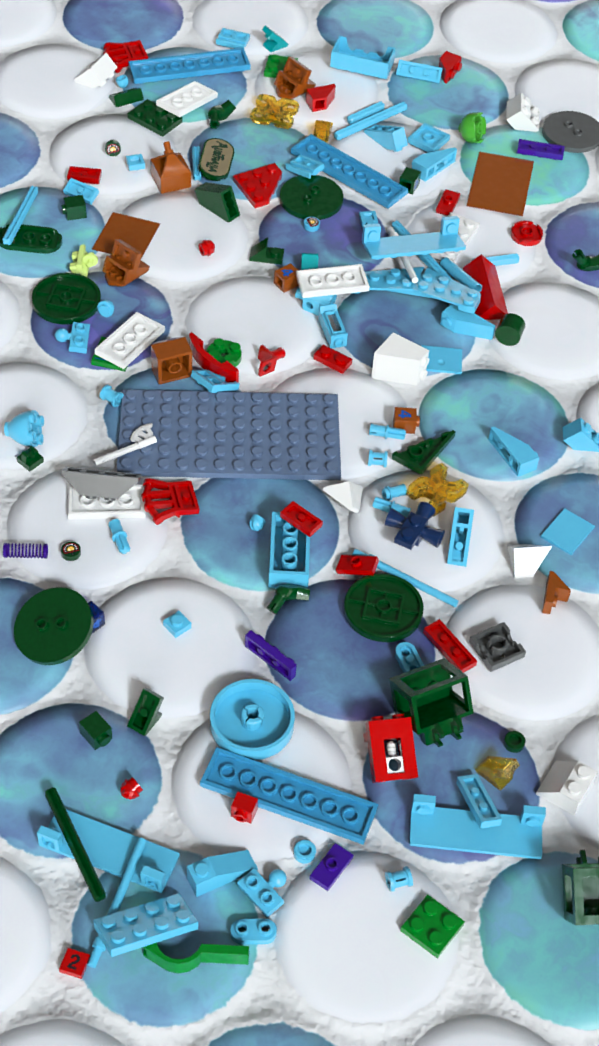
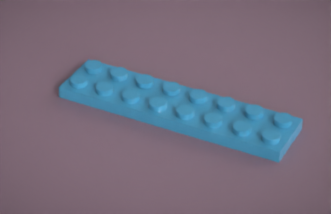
(189, 65)
(351, 171)
(290, 795)

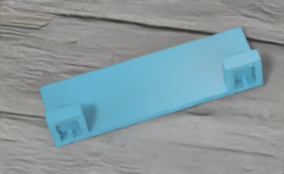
(413, 244)
(460, 832)
(111, 850)

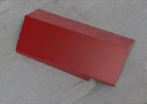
(492, 300)

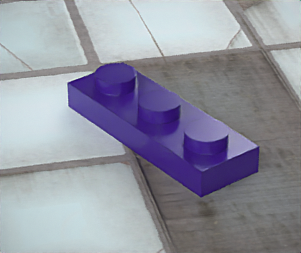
(540, 149)
(270, 655)

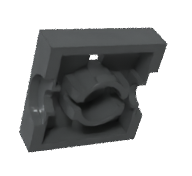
(499, 645)

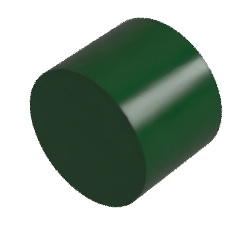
(510, 329)

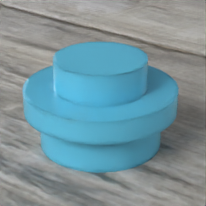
(105, 308)

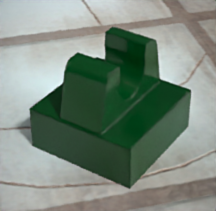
(30, 458)

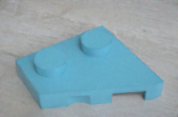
(212, 381)

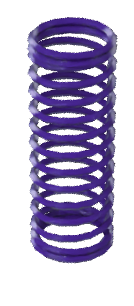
(6, 548)

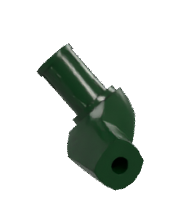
(220, 113)
(586, 263)
(287, 592)

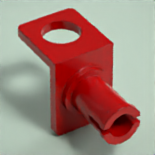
(269, 359)

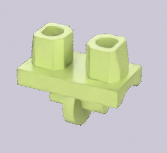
(82, 261)

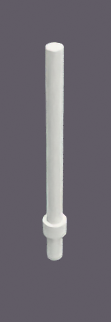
(405, 260)

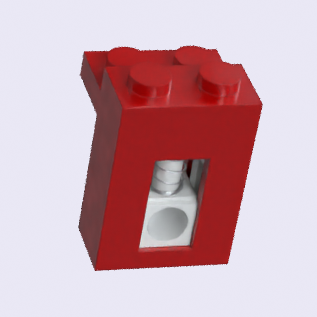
(397, 728)

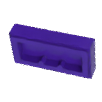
(331, 867)

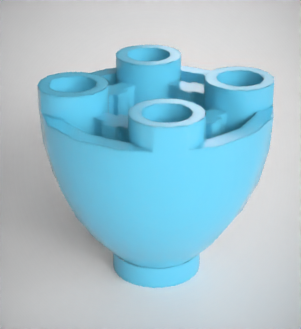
(26, 428)

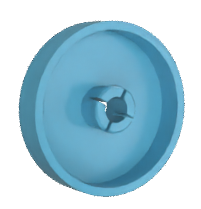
(249, 737)

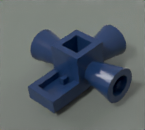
(415, 527)

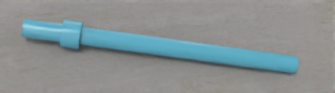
(416, 583)
(98, 946)

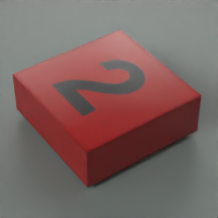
(74, 963)

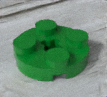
(230, 349)

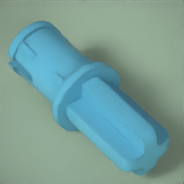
(386, 431)
(386, 506)
(119, 536)

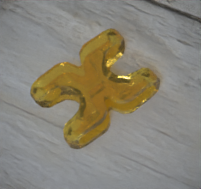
(274, 111)
(437, 488)

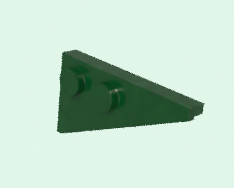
(422, 455)

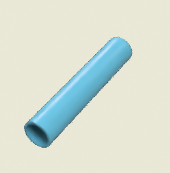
(459, 274)

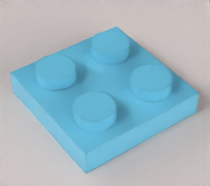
(428, 138)

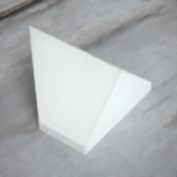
(346, 494)
(526, 558)

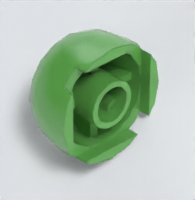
(473, 127)

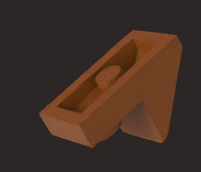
(554, 591)

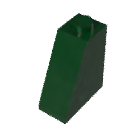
(218, 200)

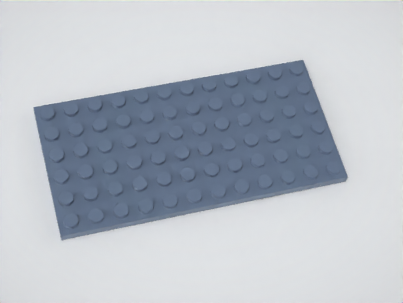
(232, 435)

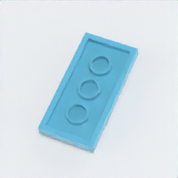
(145, 924)

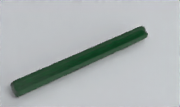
(75, 844)

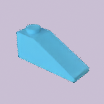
(388, 136)
(434, 162)
(466, 323)
(516, 453)
(460, 536)
(219, 870)

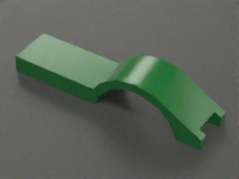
(206, 953)

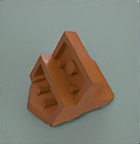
(293, 80)
(123, 265)

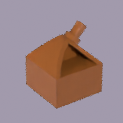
(170, 171)
(171, 360)

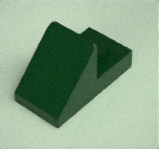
(266, 254)
(146, 712)

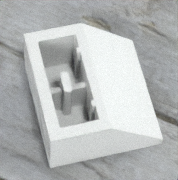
(522, 114)

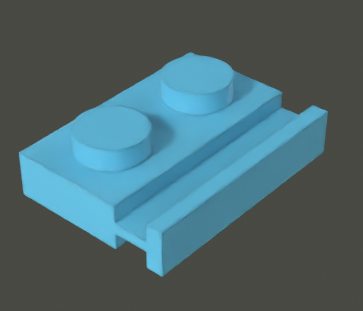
(232, 38)
(305, 166)

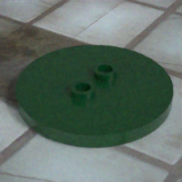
(311, 197)
(66, 298)
(383, 607)
(53, 626)

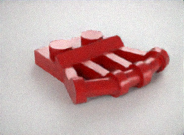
(125, 52)
(181, 495)

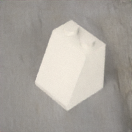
(400, 361)

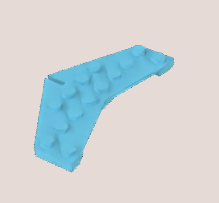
(429, 285)

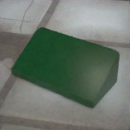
(126, 97)

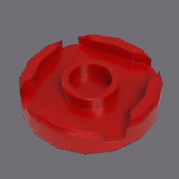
(526, 233)

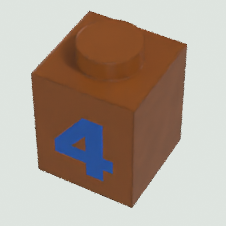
(286, 278)
(406, 419)

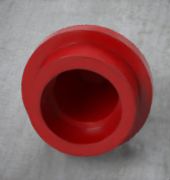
(206, 247)
(130, 789)

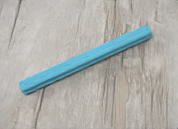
(371, 120)
(20, 215)
(427, 259)

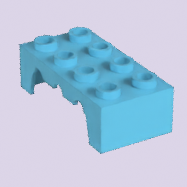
(360, 62)

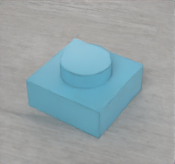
(135, 162)
(177, 624)

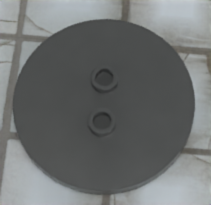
(573, 130)

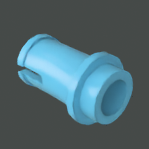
(395, 491)

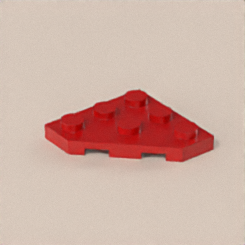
(259, 184)

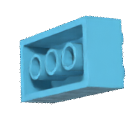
(288, 554)

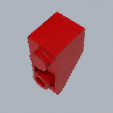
(451, 65)
(320, 97)

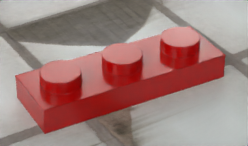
(449, 646)

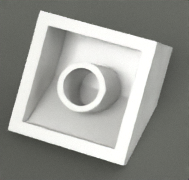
(97, 72)
(567, 784)

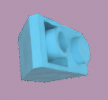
(581, 436)

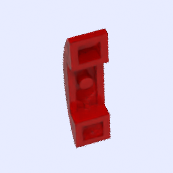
(208, 362)

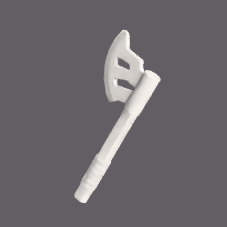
(140, 443)

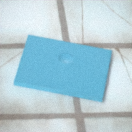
(444, 359)
(567, 531)

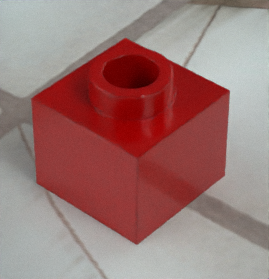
(244, 807)

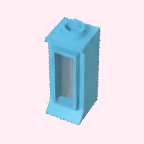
(332, 326)

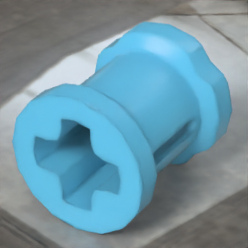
(111, 395)
(371, 461)
(398, 879)

